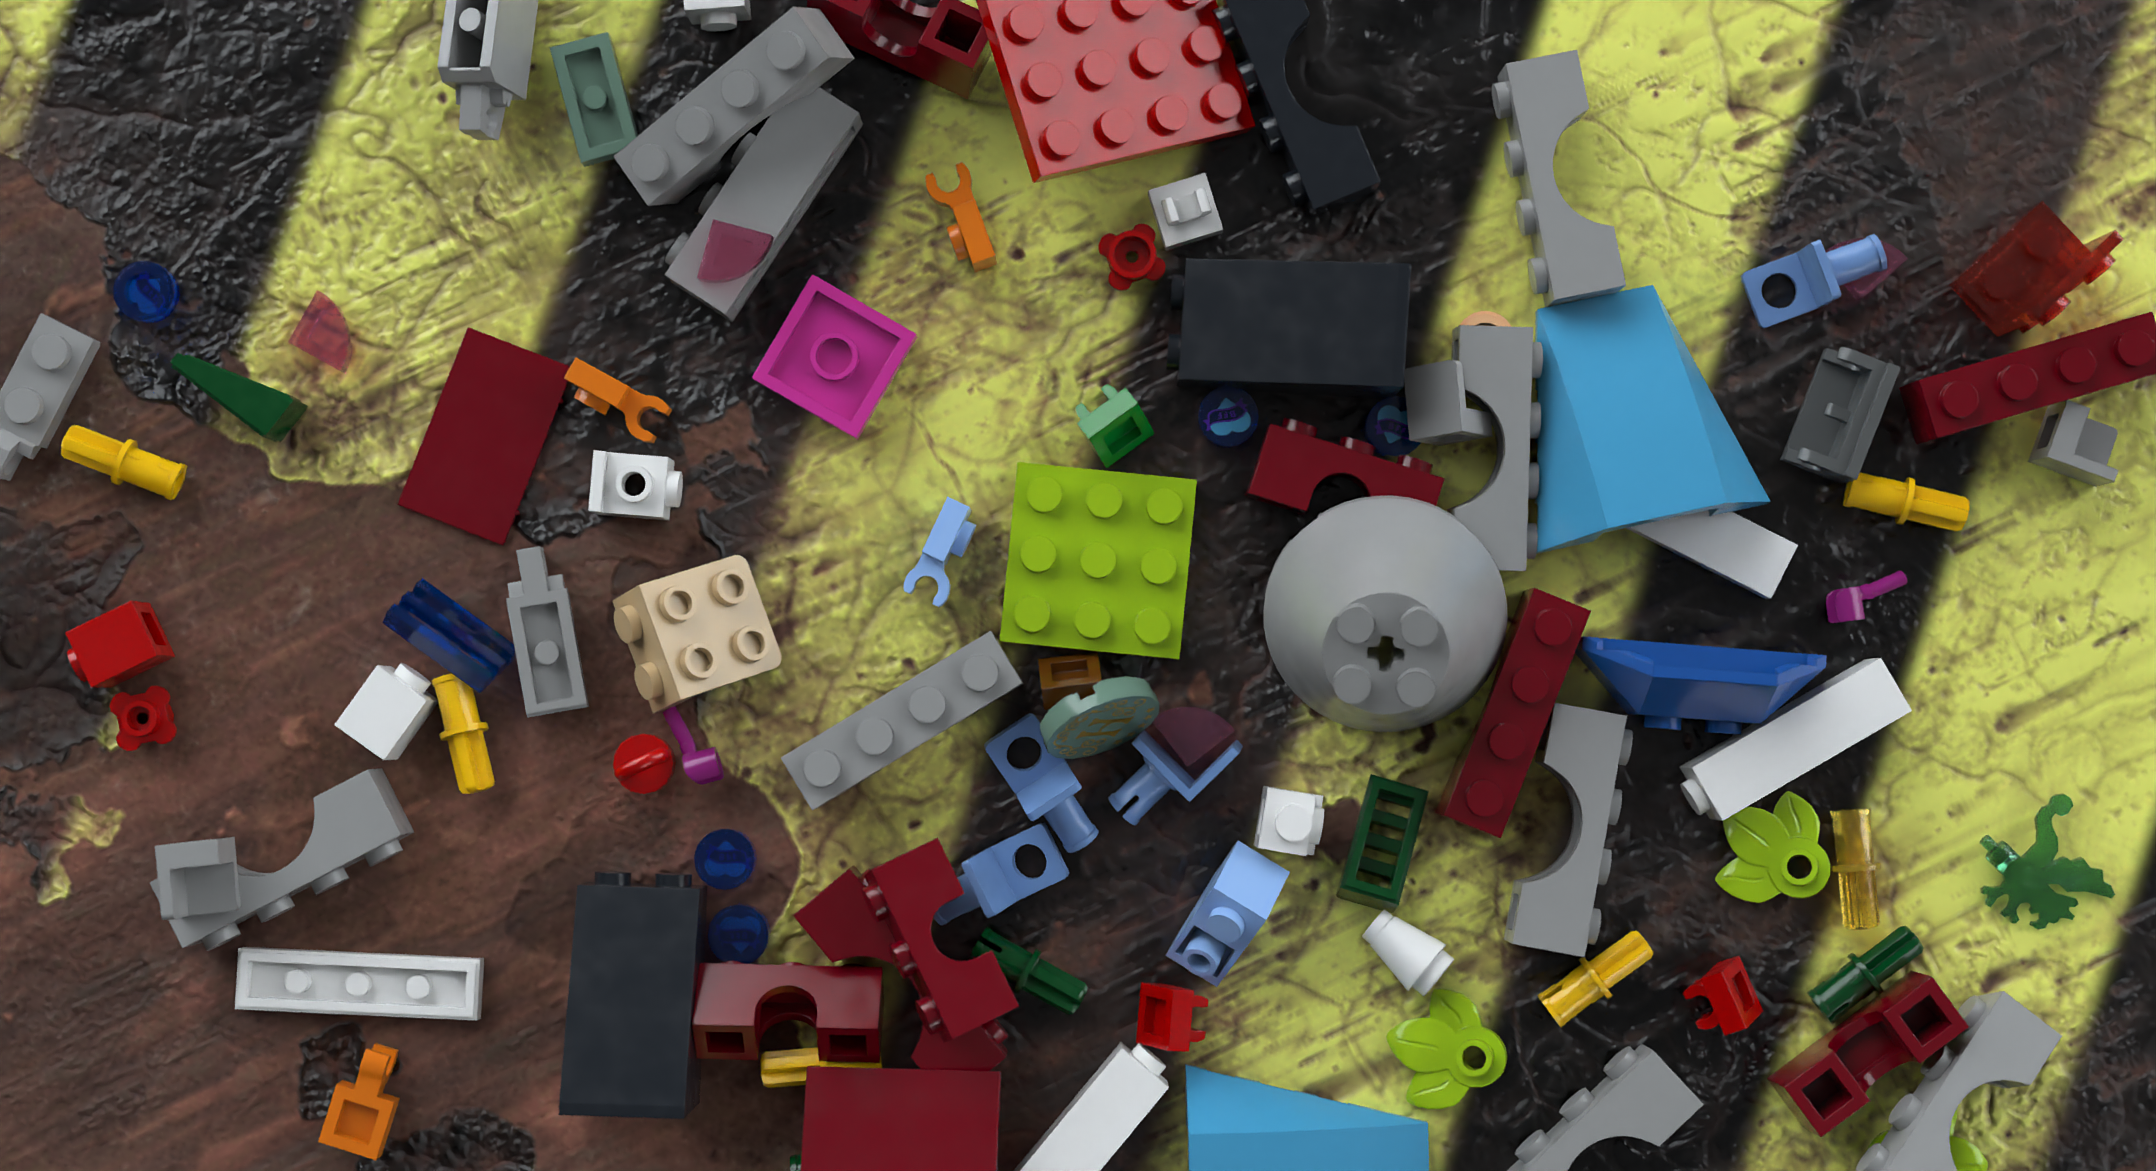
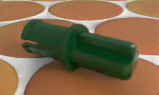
(1032, 973)
(1865, 974)

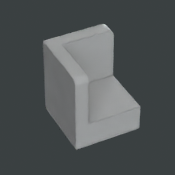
(1438, 406)
(2075, 444)
(197, 878)

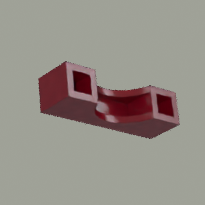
(2031, 378)
(1515, 712)
(846, 929)

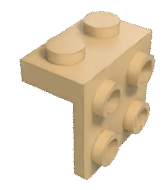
(696, 631)

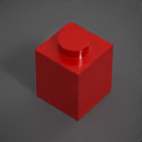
(118, 645)

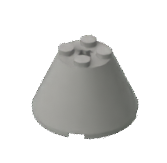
(1385, 614)

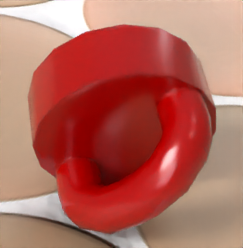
(644, 763)

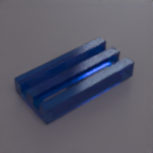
(456, 630)

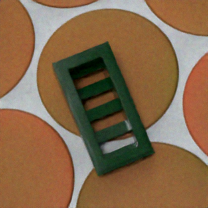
(255, 404)
(1370, 894)

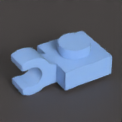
(949, 536)

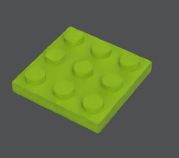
(1098, 560)

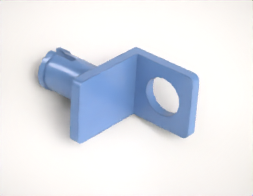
(1814, 275)
(1160, 775)
(1045, 786)
(995, 881)

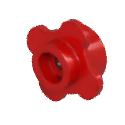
(1117, 247)
(160, 718)

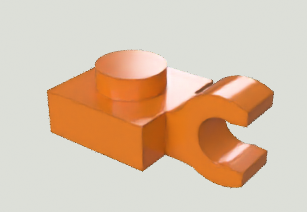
(969, 233)
(602, 391)
(360, 1111)

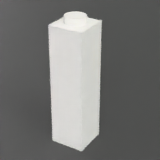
(1793, 740)
(1101, 1113)

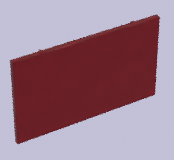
(485, 436)
(900, 1119)

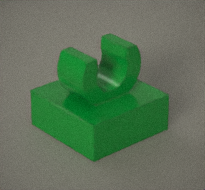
(1114, 426)

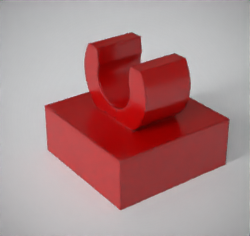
(1730, 995)
(1167, 1017)

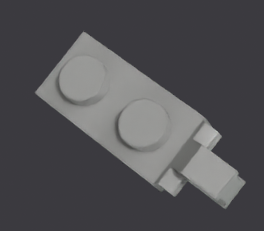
(41, 389)
(545, 638)

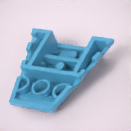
(1627, 424)
(1270, 1128)

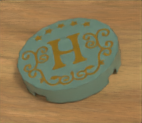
(1100, 721)

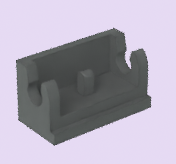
(1840, 414)

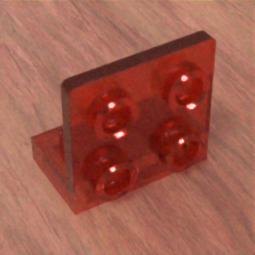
(2030, 270)

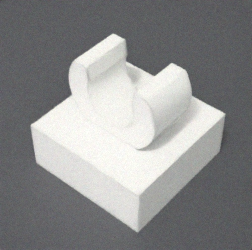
(1185, 211)

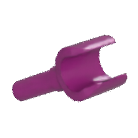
(1847, 603)
(701, 765)

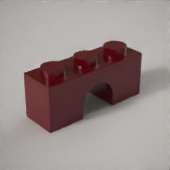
(935, 43)
(1296, 461)
(953, 992)
(743, 1000)
(1893, 1028)

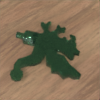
(2028, 875)

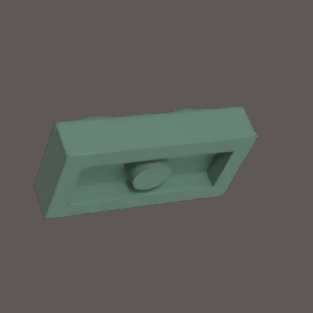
(594, 97)

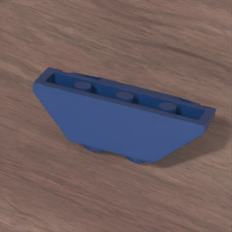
(1697, 681)

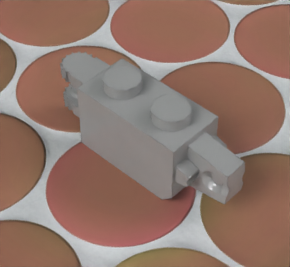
(486, 59)

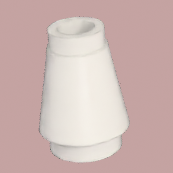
(1408, 952)

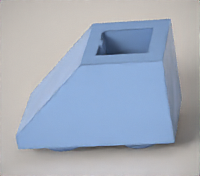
(1228, 913)

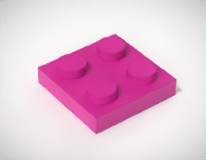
(834, 357)

